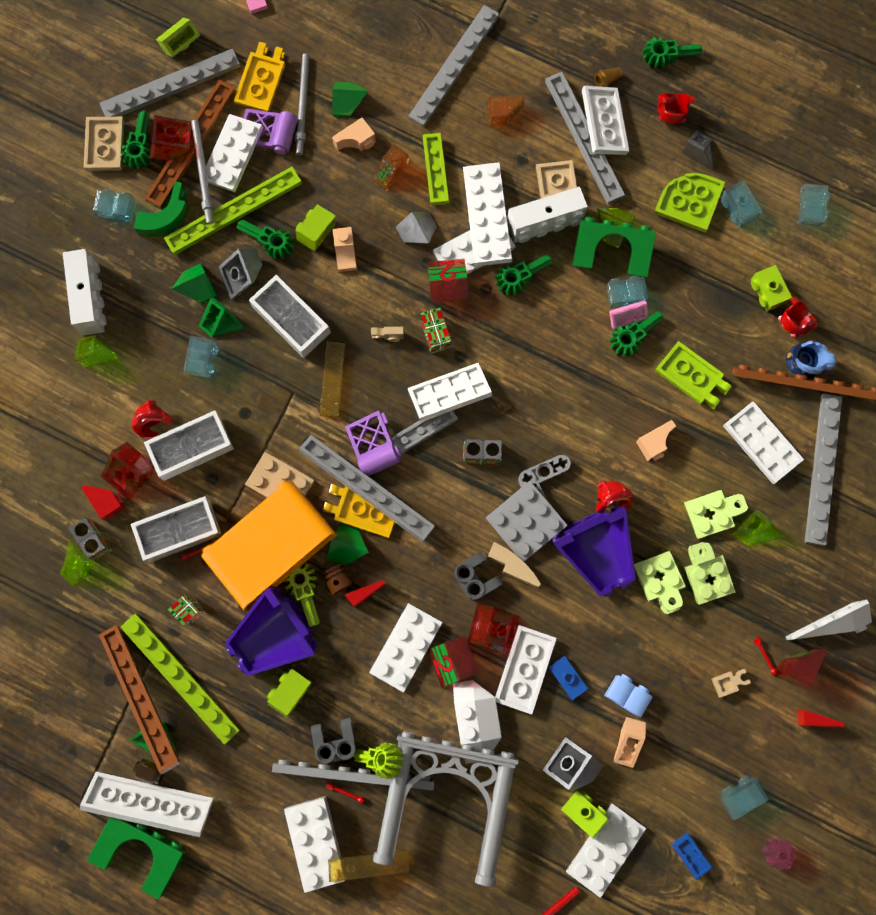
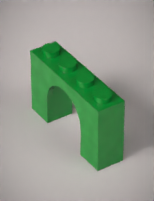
(592, 232)
(166, 854)

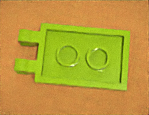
(692, 375)

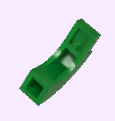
(166, 220)

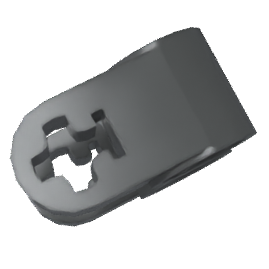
(473, 579)
(334, 746)

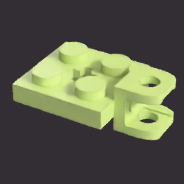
(723, 509)
(701, 567)
(663, 590)

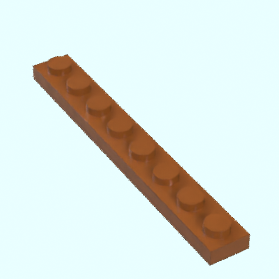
(176, 167)
(801, 381)
(139, 700)

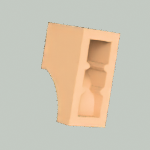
(356, 135)
(344, 249)
(654, 442)
(630, 742)

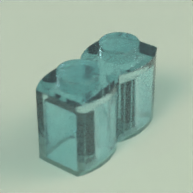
(114, 205)
(626, 292)
(742, 797)

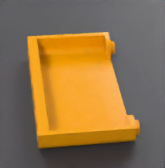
(268, 544)

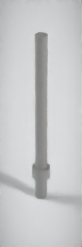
(300, 136)
(207, 204)

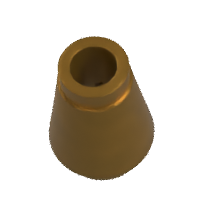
(607, 77)

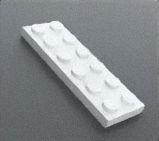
(487, 214)
(147, 804)

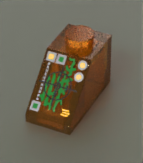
(503, 109)
(391, 167)

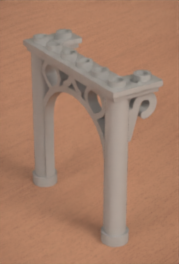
(496, 809)

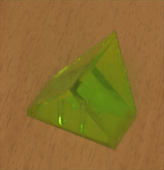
(617, 215)
(92, 352)
(756, 529)
(75, 564)

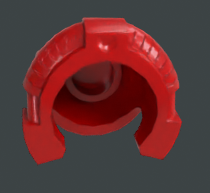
(674, 107)
(797, 319)
(146, 417)
(613, 492)

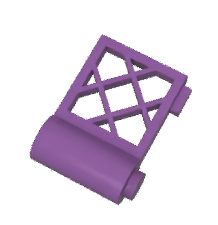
(282, 129)
(380, 457)

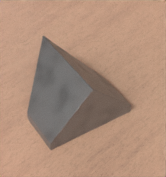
(699, 149)
(417, 227)

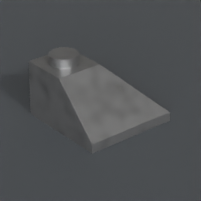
(240, 270)
(572, 766)

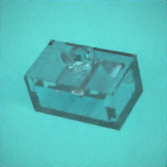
(741, 204)
(813, 205)
(200, 357)

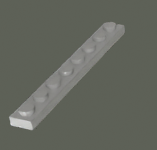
(453, 66)
(170, 84)
(579, 129)
(823, 470)
(366, 488)
(342, 773)

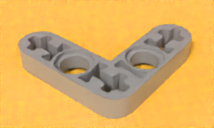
(537, 478)

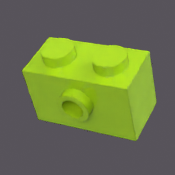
(178, 37)
(315, 227)
(770, 288)
(288, 693)
(585, 815)

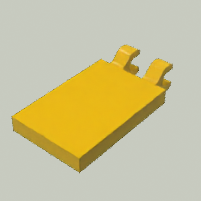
(260, 79)
(358, 512)

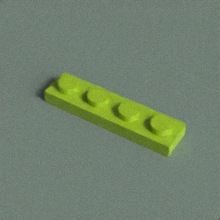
(435, 169)

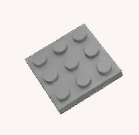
(526, 521)

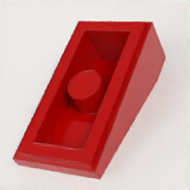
(361, 595)
(808, 718)

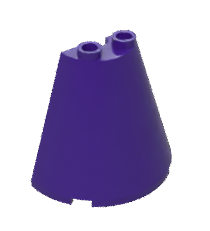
(600, 550)
(271, 634)

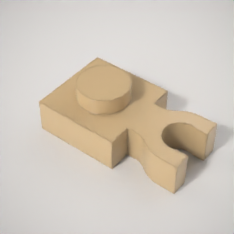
(393, 334)
(727, 683)

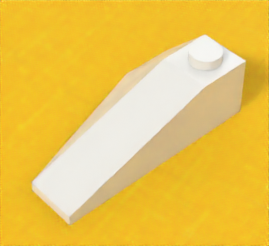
(847, 619)

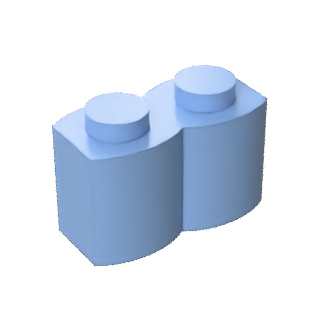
(628, 695)

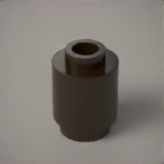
(147, 772)

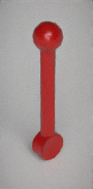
(184, 557)
(758, 642)
(330, 786)

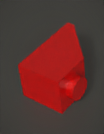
(104, 501)

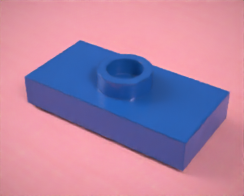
(568, 678)
(691, 856)

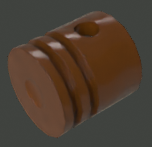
(337, 579)

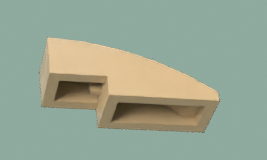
(513, 565)

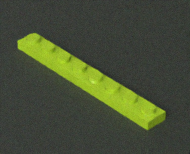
(233, 210)
(180, 679)

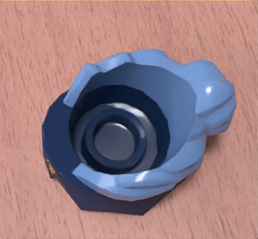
(810, 359)

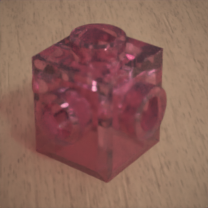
(772, 851)

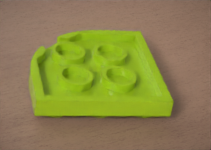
(690, 200)

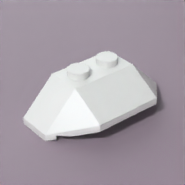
(476, 716)

